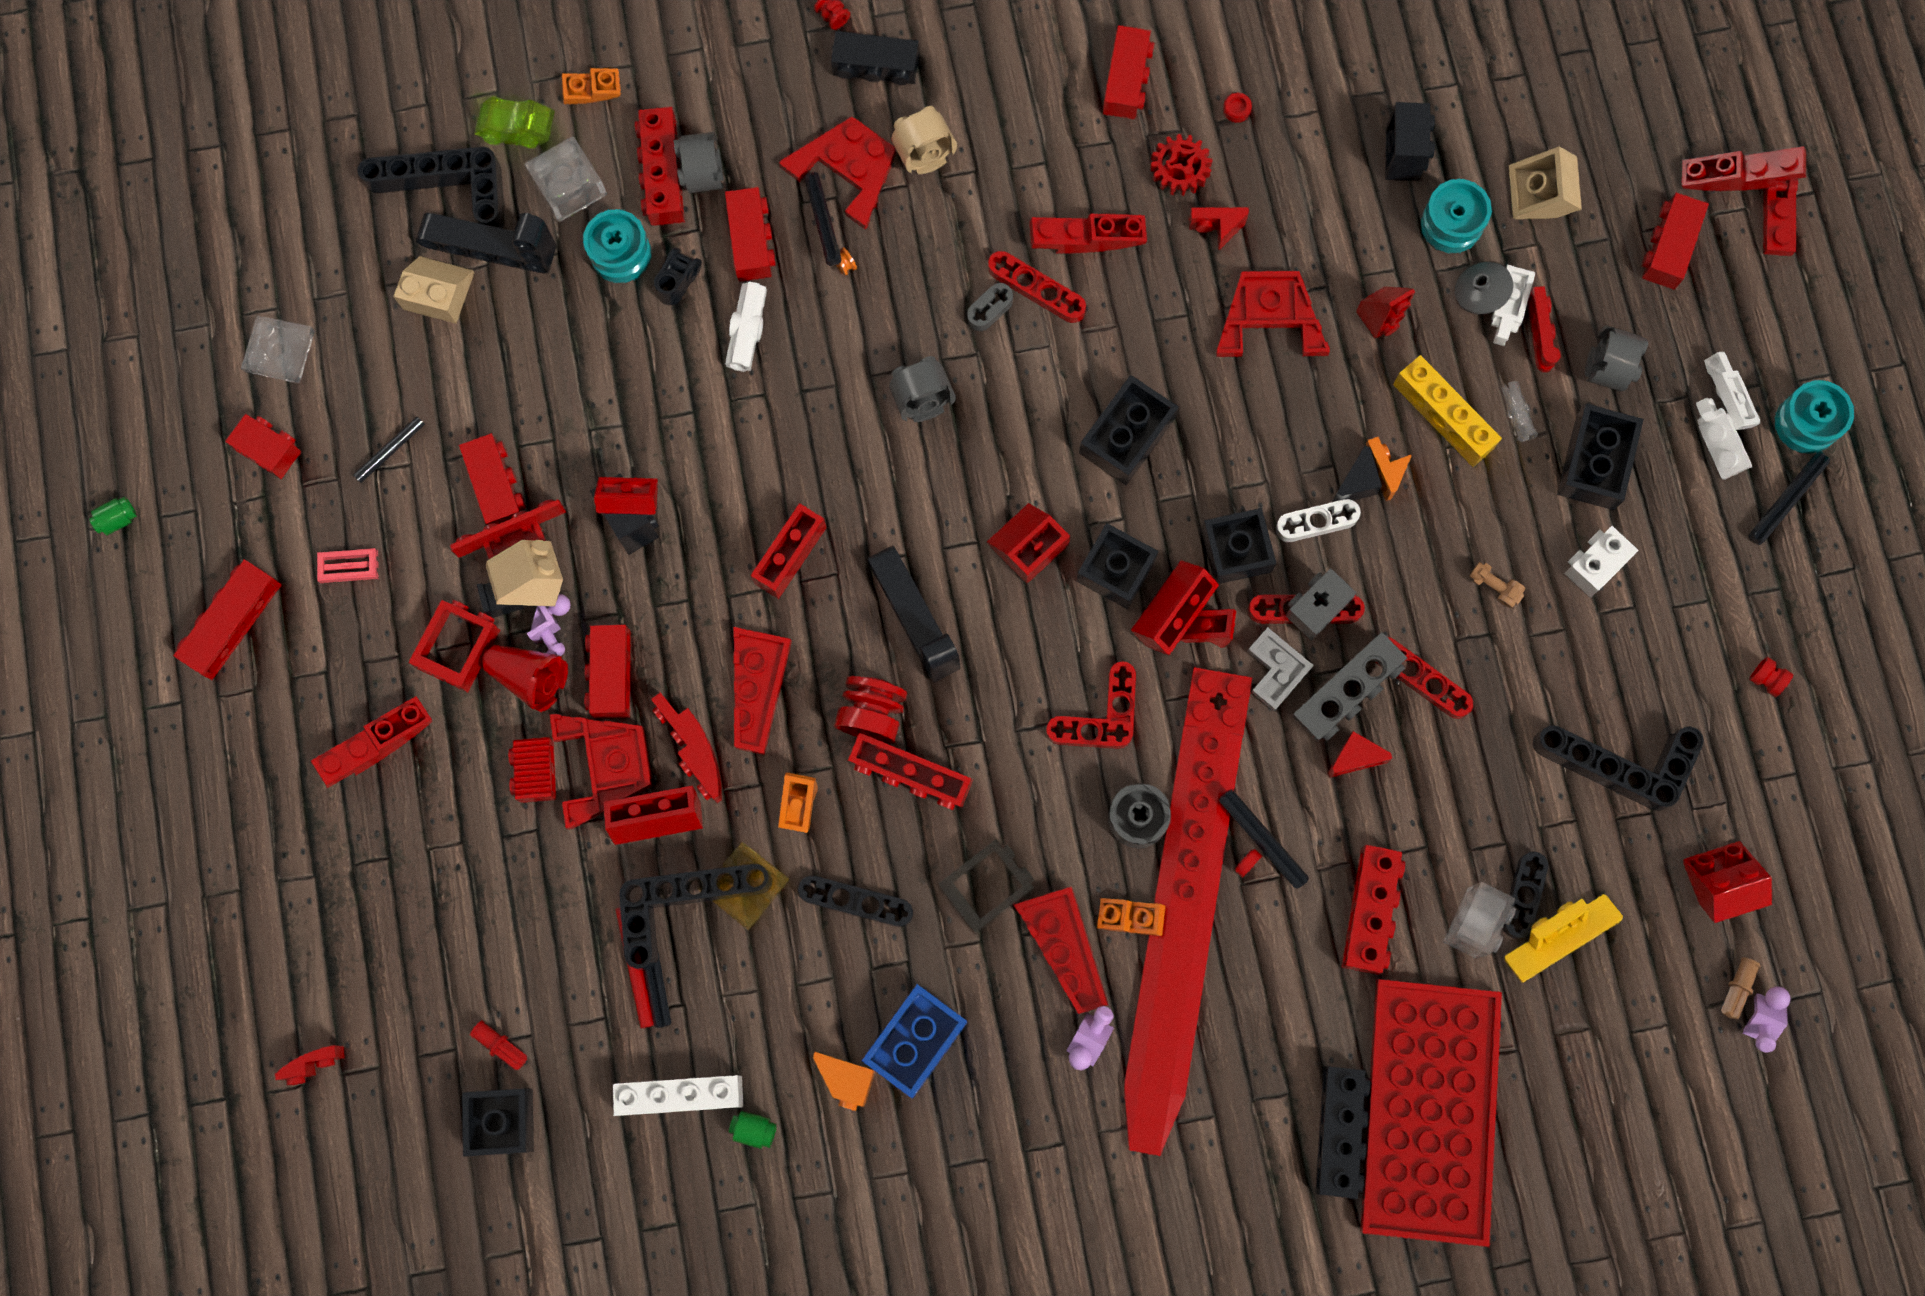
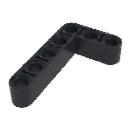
(442, 176)
(526, 248)
(932, 647)
(1622, 768)
(680, 895)

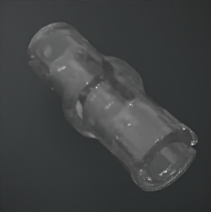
(1519, 411)

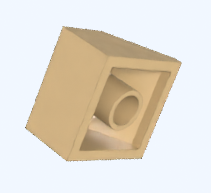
(1545, 185)
(433, 289)
(526, 574)

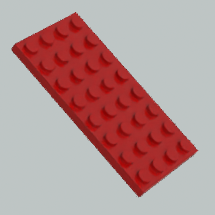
(1432, 1113)

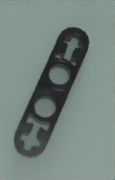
(857, 896)

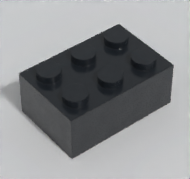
(1128, 430)
(1600, 457)

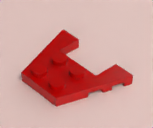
(855, 156)
(1271, 301)
(615, 762)

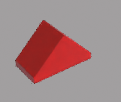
(1357, 755)

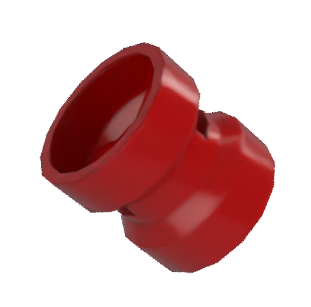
(1772, 678)

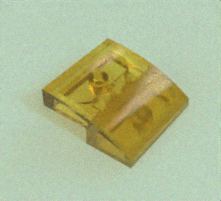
(749, 908)

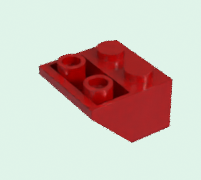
(1029, 542)
(1729, 881)

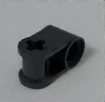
(677, 271)

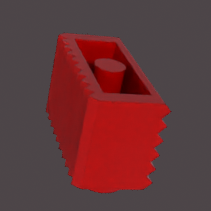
(533, 770)

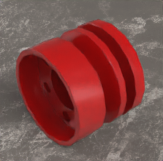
(872, 703)

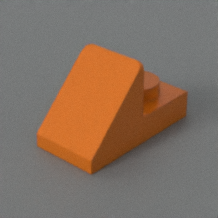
(1389, 472)
(797, 802)

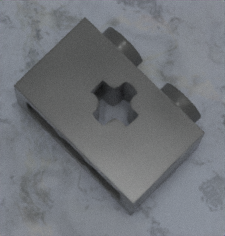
(1314, 619)

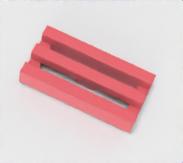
(372, 564)

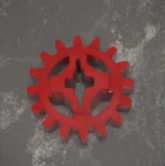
(1181, 154)

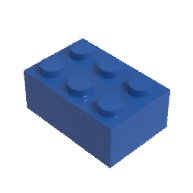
(914, 1041)

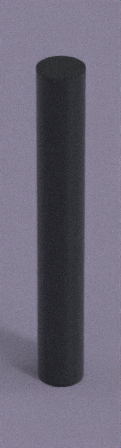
(389, 449)

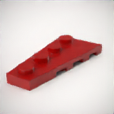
(758, 678)
(1062, 937)

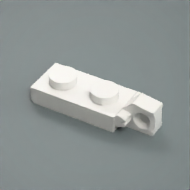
(1511, 315)
(1732, 391)
(1722, 439)

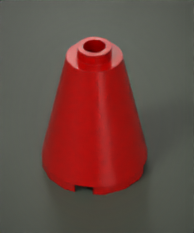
(527, 674)

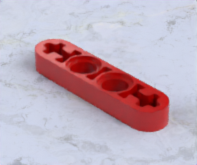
(1039, 283)
(1269, 602)
(1426, 672)

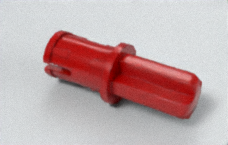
(498, 1045)

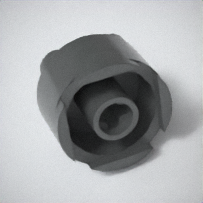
(700, 162)
(1615, 359)
(921, 390)
(1138, 798)

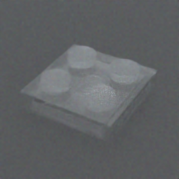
(278, 349)

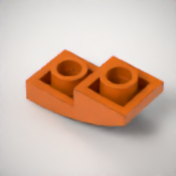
(593, 87)
(1131, 917)

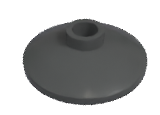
(1489, 296)

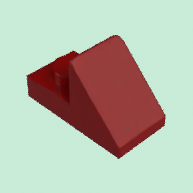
(1223, 219)
(1212, 627)

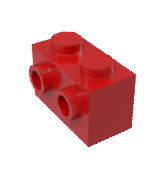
(264, 446)

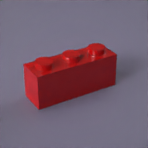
(1128, 72)
(750, 234)
(1674, 240)
(492, 478)
(788, 551)
(1175, 607)
(608, 671)
(653, 815)

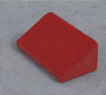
(626, 495)

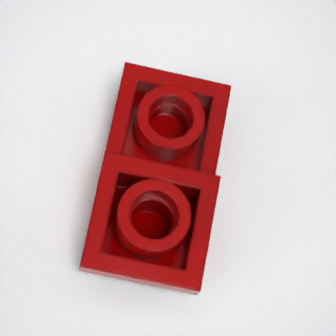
(304, 1066)

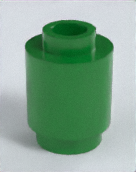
(112, 516)
(752, 1130)

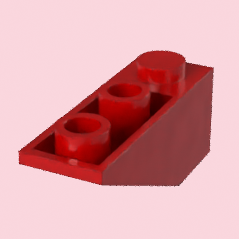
(1385, 309)

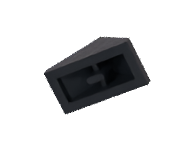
(1361, 480)

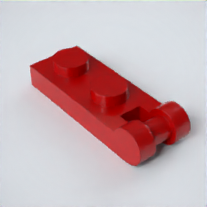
(1780, 219)
(1542, 330)

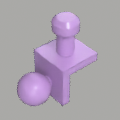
(545, 625)
(1769, 1018)
(1090, 1038)

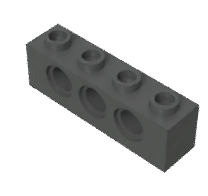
(1378, 650)

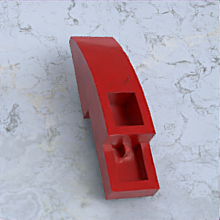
(1743, 172)
(1088, 234)
(373, 743)
(698, 755)

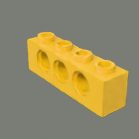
(1446, 411)

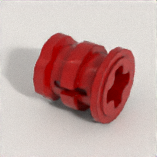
(832, 12)

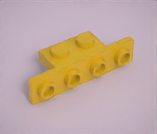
(1562, 934)

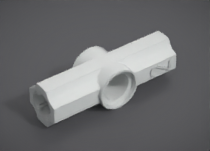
(746, 326)

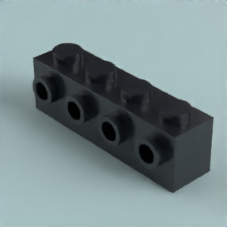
(1341, 1132)

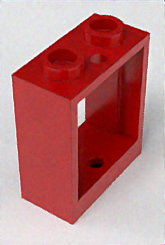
(473, 663)

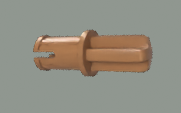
(1740, 988)

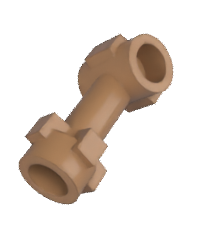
(1510, 593)

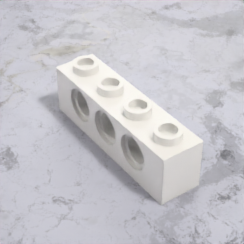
(677, 1095)

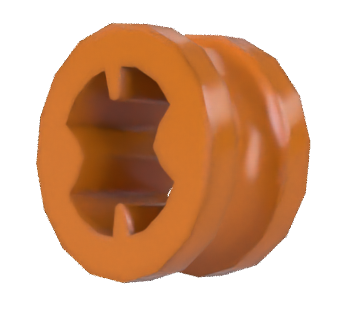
(847, 262)

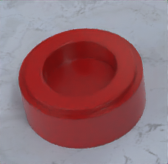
(1237, 107)
(1247, 862)

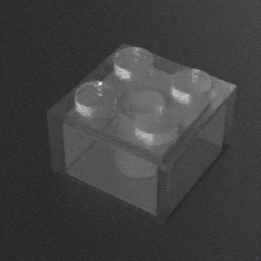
(566, 179)
(1480, 920)

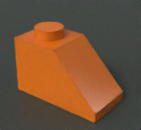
(845, 1080)

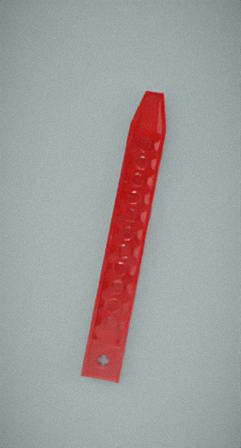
(1189, 890)

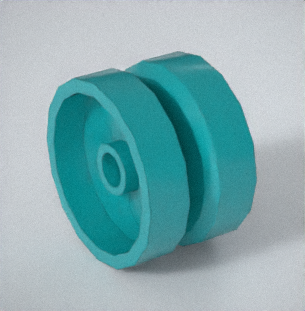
(1456, 216)
(617, 246)
(1814, 417)

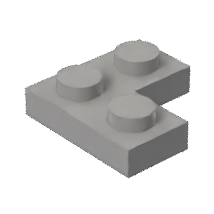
(1285, 667)

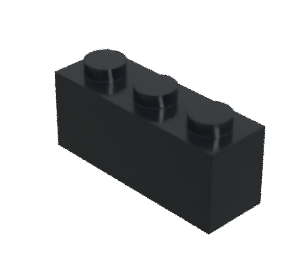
(875, 58)

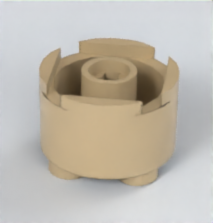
(923, 140)

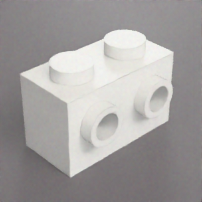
(1601, 561)

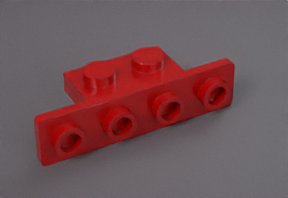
(503, 535)

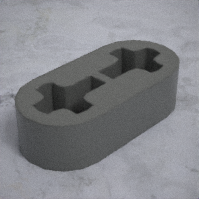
(994, 311)

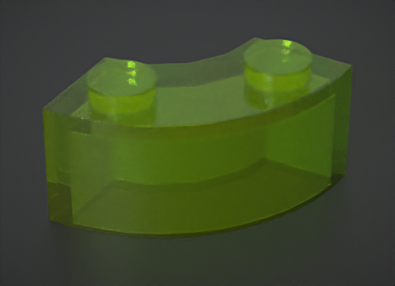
(514, 122)

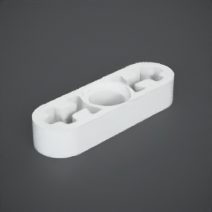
(1340, 522)

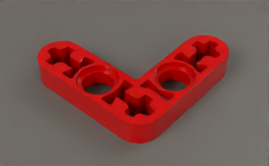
(1113, 718)

